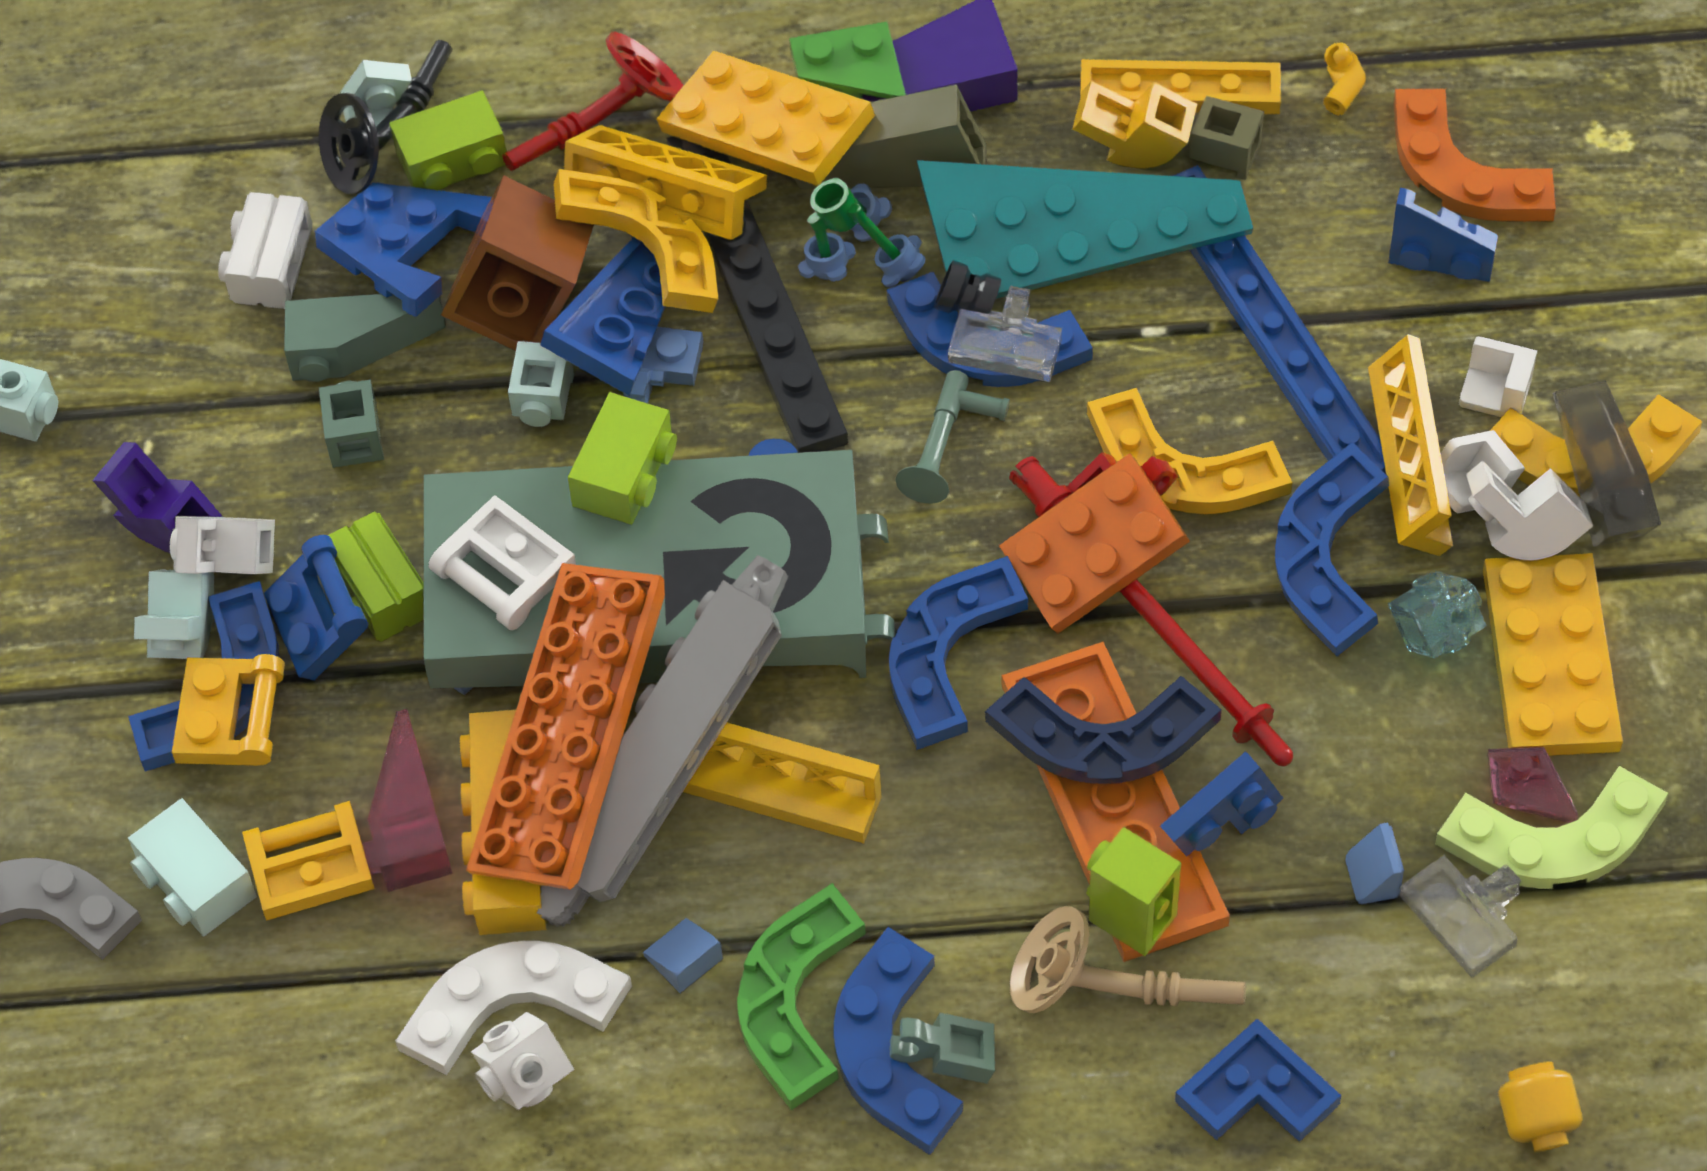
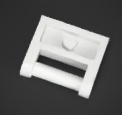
(511, 547)

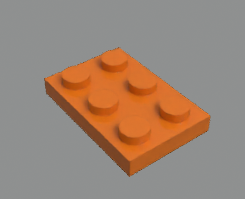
(1094, 543)

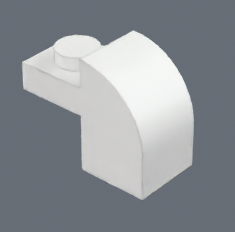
(1530, 524)
(222, 545)

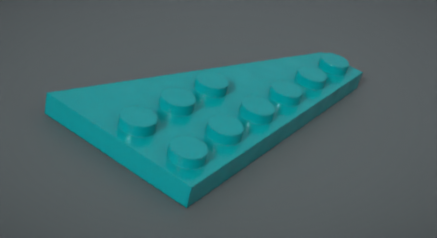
(1072, 223)

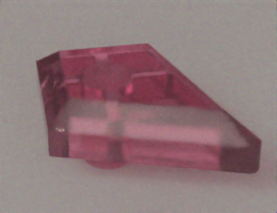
(1529, 783)

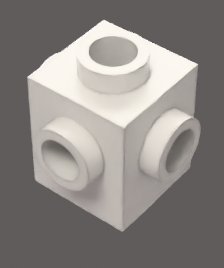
(520, 1061)

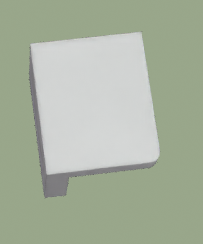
(1497, 377)
(1465, 453)

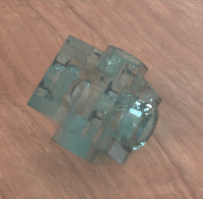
(1438, 614)

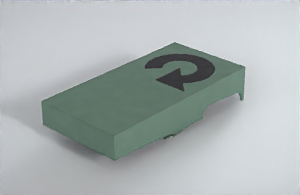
(695, 533)

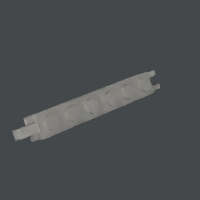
(675, 730)

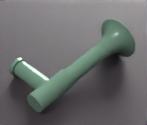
(923, 480)

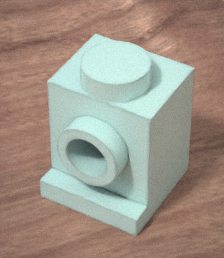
(539, 391)

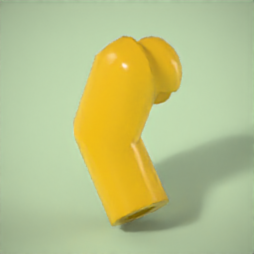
(1346, 75)

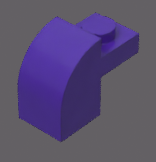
(146, 497)

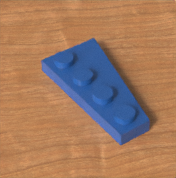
(612, 319)

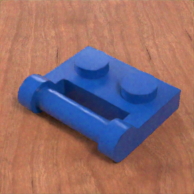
(303, 612)

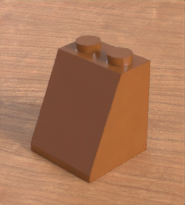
(517, 267)

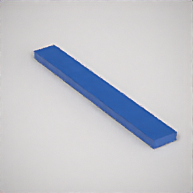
(1286, 346)

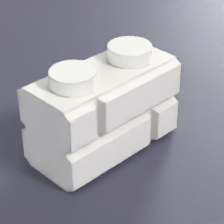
(266, 249)

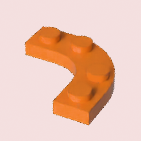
(1461, 183)

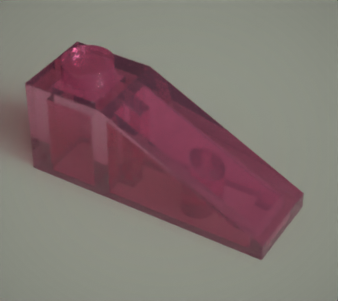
(403, 817)

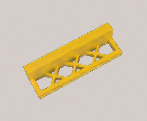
(692, 183)
(1411, 448)
(771, 782)

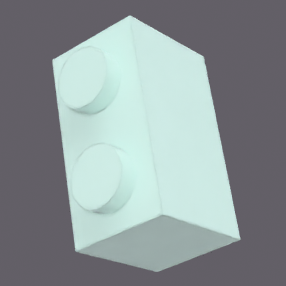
(191, 868)

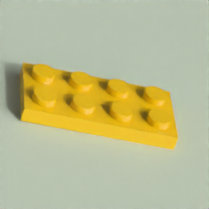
(766, 117)
(1552, 654)

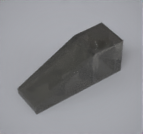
(1606, 464)

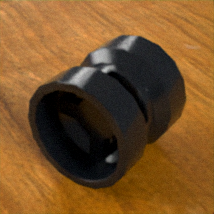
(966, 290)

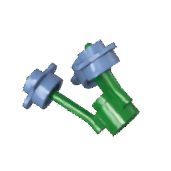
(860, 211)

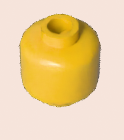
(1540, 1106)

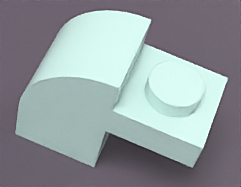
(177, 615)

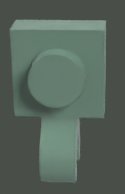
(955, 1044)

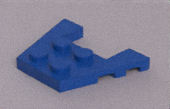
(390, 230)

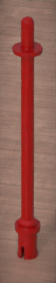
(1251, 721)

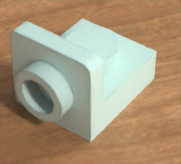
(378, 86)

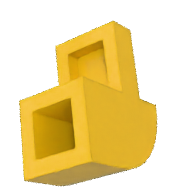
(1136, 132)

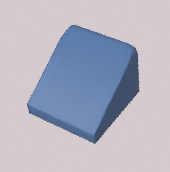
(1375, 866)
(684, 954)

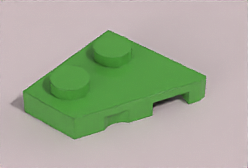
(850, 61)

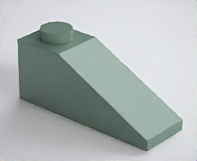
(350, 332)

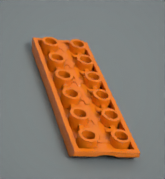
(568, 726)

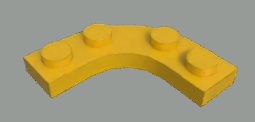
(677, 245)
(1658, 434)
(1203, 484)

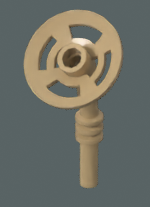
(1065, 968)

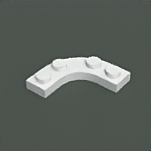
(504, 977)

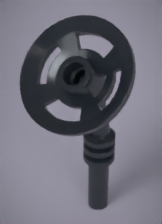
(360, 137)

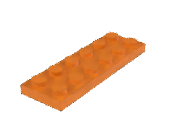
(1092, 691)

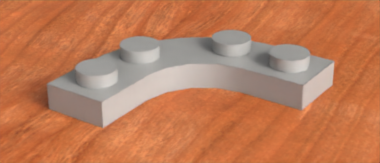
(66, 898)

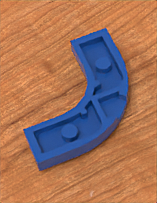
(932, 332)
(1305, 542)
(244, 633)
(928, 634)
(862, 1036)

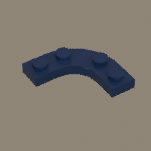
(1103, 751)

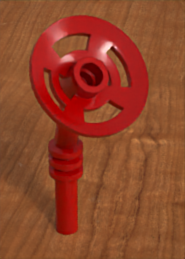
(639, 76)

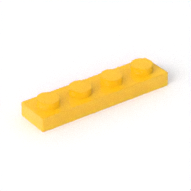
(1242, 83)

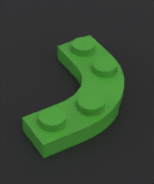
(770, 988)

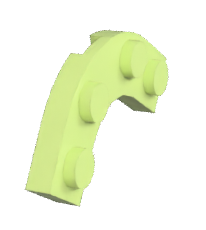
(1561, 854)

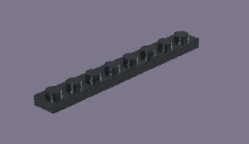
(774, 331)

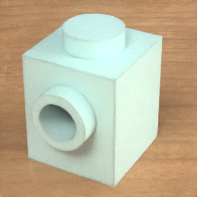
(25, 400)

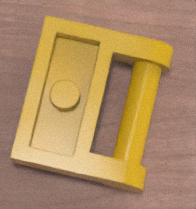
(211, 709)
(311, 873)

